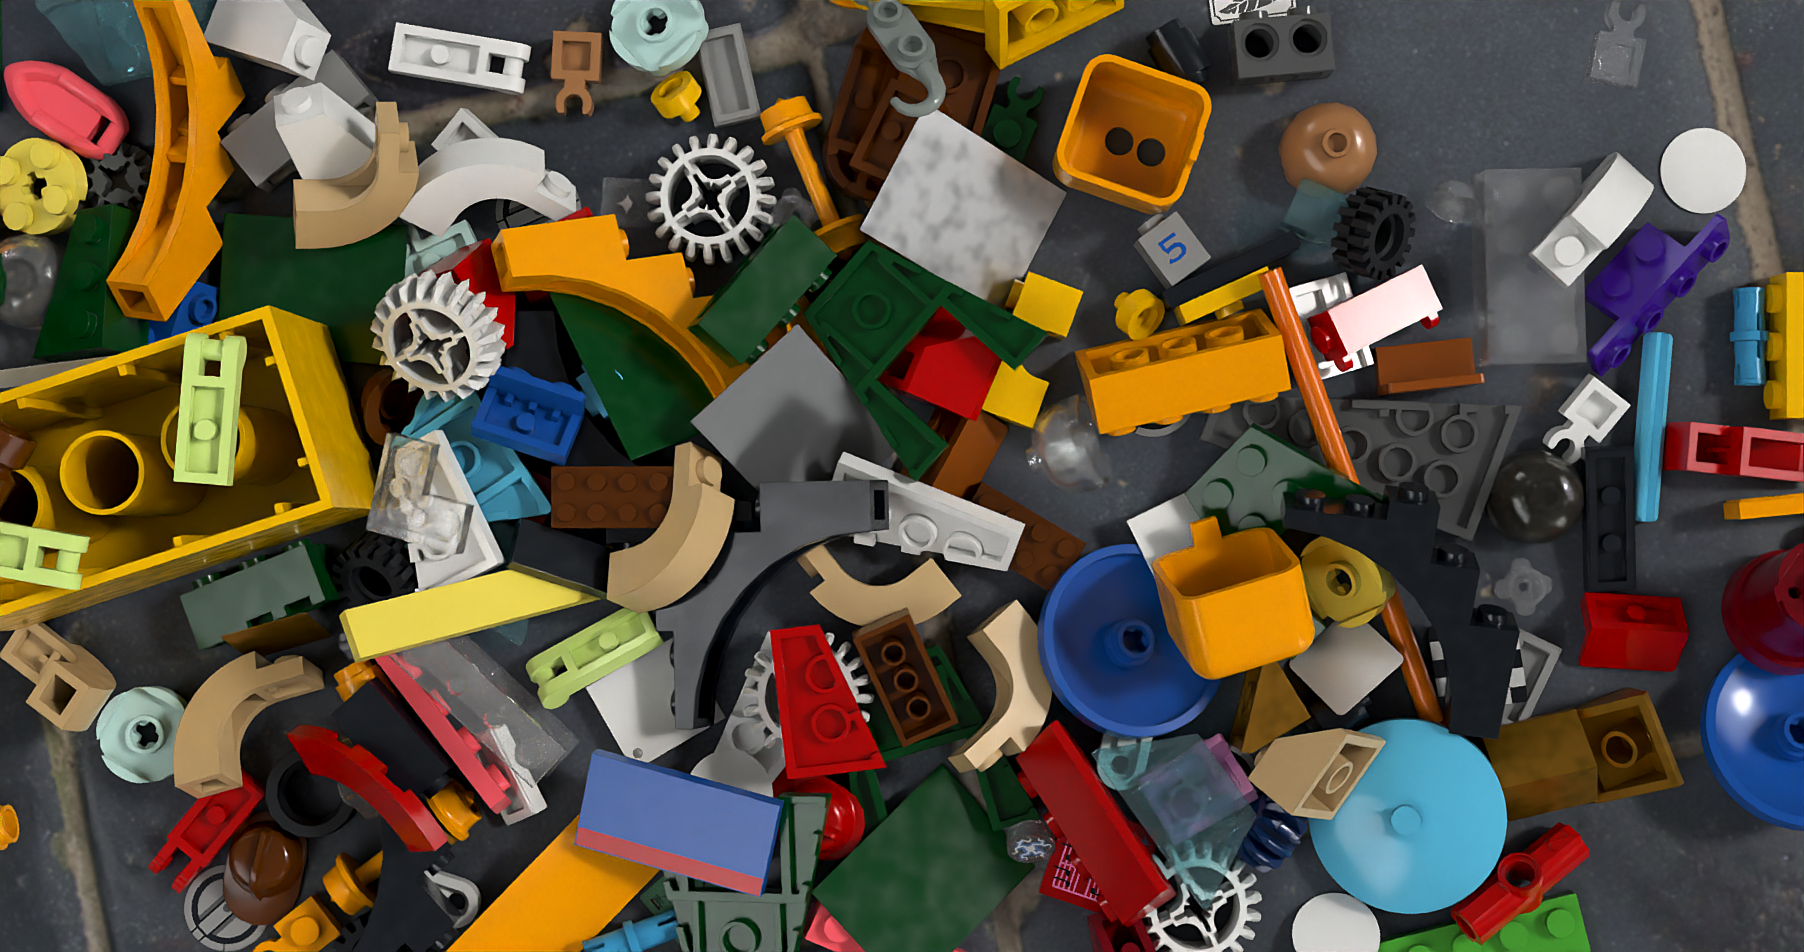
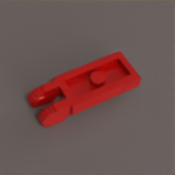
(208, 829)

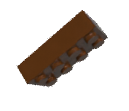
(610, 496)
(1043, 546)
(904, 677)

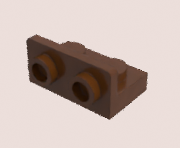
(888, 132)

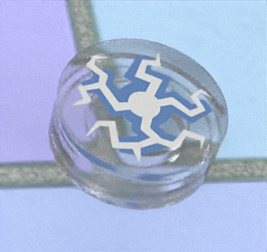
(1030, 841)

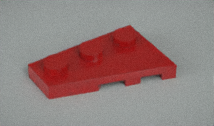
(817, 708)

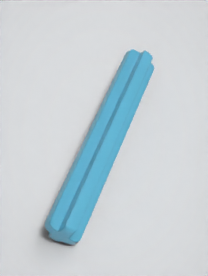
(1651, 423)

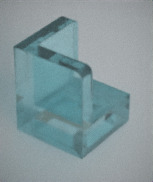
(1314, 213)

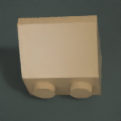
(1314, 770)

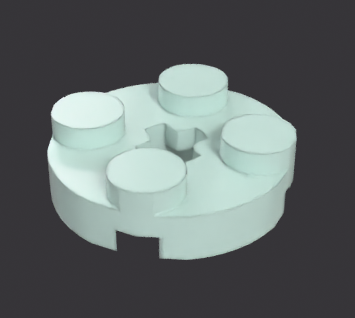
(662, 51)
(121, 741)

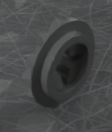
(138, 175)

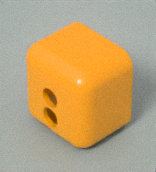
(1148, 106)
(1234, 600)

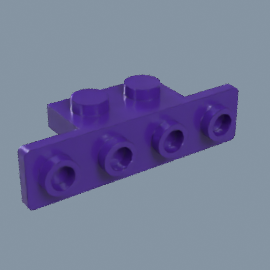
(1644, 282)

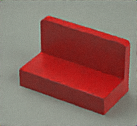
(1632, 631)

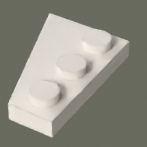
(481, 550)

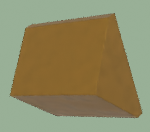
(1265, 708)
(1628, 745)
(1543, 764)

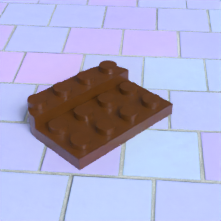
(969, 83)

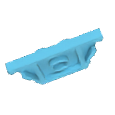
(494, 472)

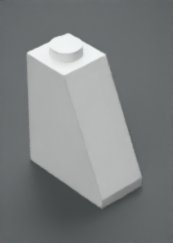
(270, 34)
(322, 132)

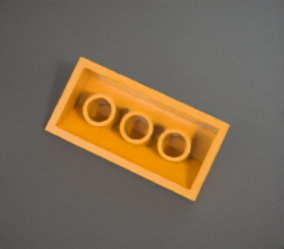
(1183, 372)

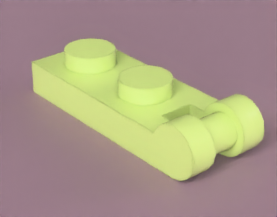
(209, 410)
(23, 554)
(592, 655)

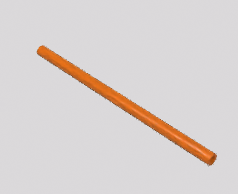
(1337, 457)

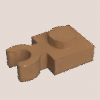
(576, 62)

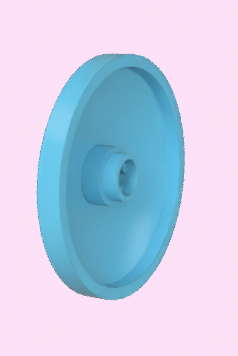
(1418, 821)

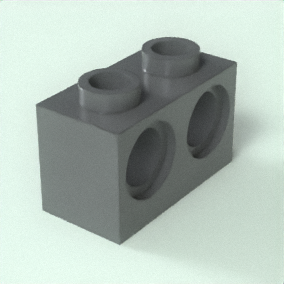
(1283, 59)

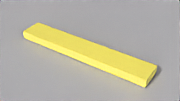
(452, 612)

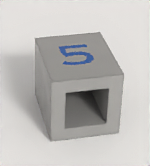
(1170, 248)

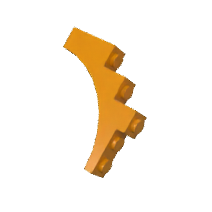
(189, 164)
(590, 261)

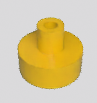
(677, 96)
(1138, 313)

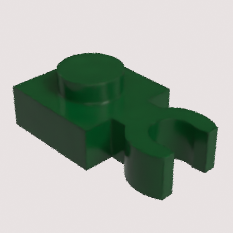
(1009, 127)

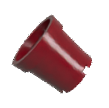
(1762, 616)

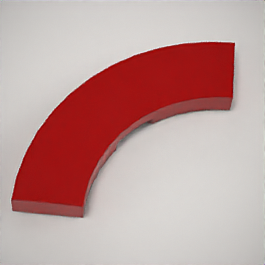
(366, 777)

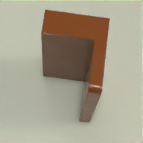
(1425, 366)
(969, 453)

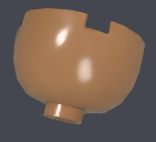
(1328, 146)

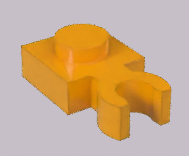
(304, 929)

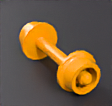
(789, 122)
(353, 884)

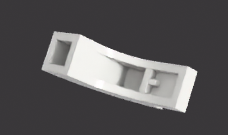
(484, 171)
(1598, 217)

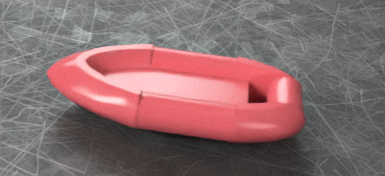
(66, 107)

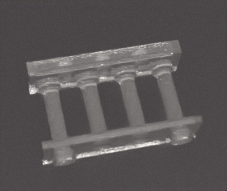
(490, 705)

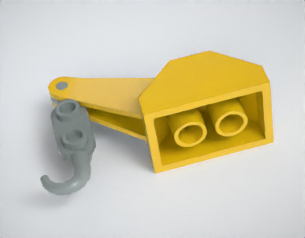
(1010, 28)

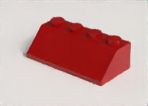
(1094, 826)

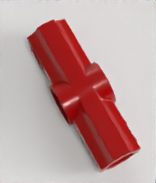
(1500, 902)

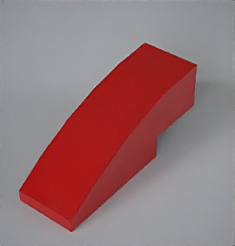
(1734, 451)

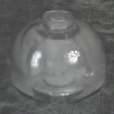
(31, 274)
(1068, 448)

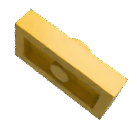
(1222, 300)

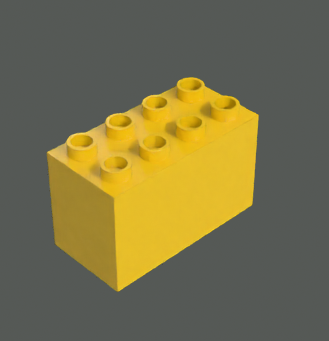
(111, 461)

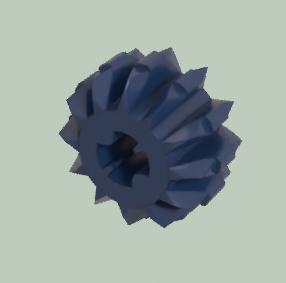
(1271, 835)

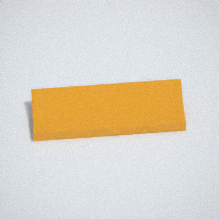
(557, 900)

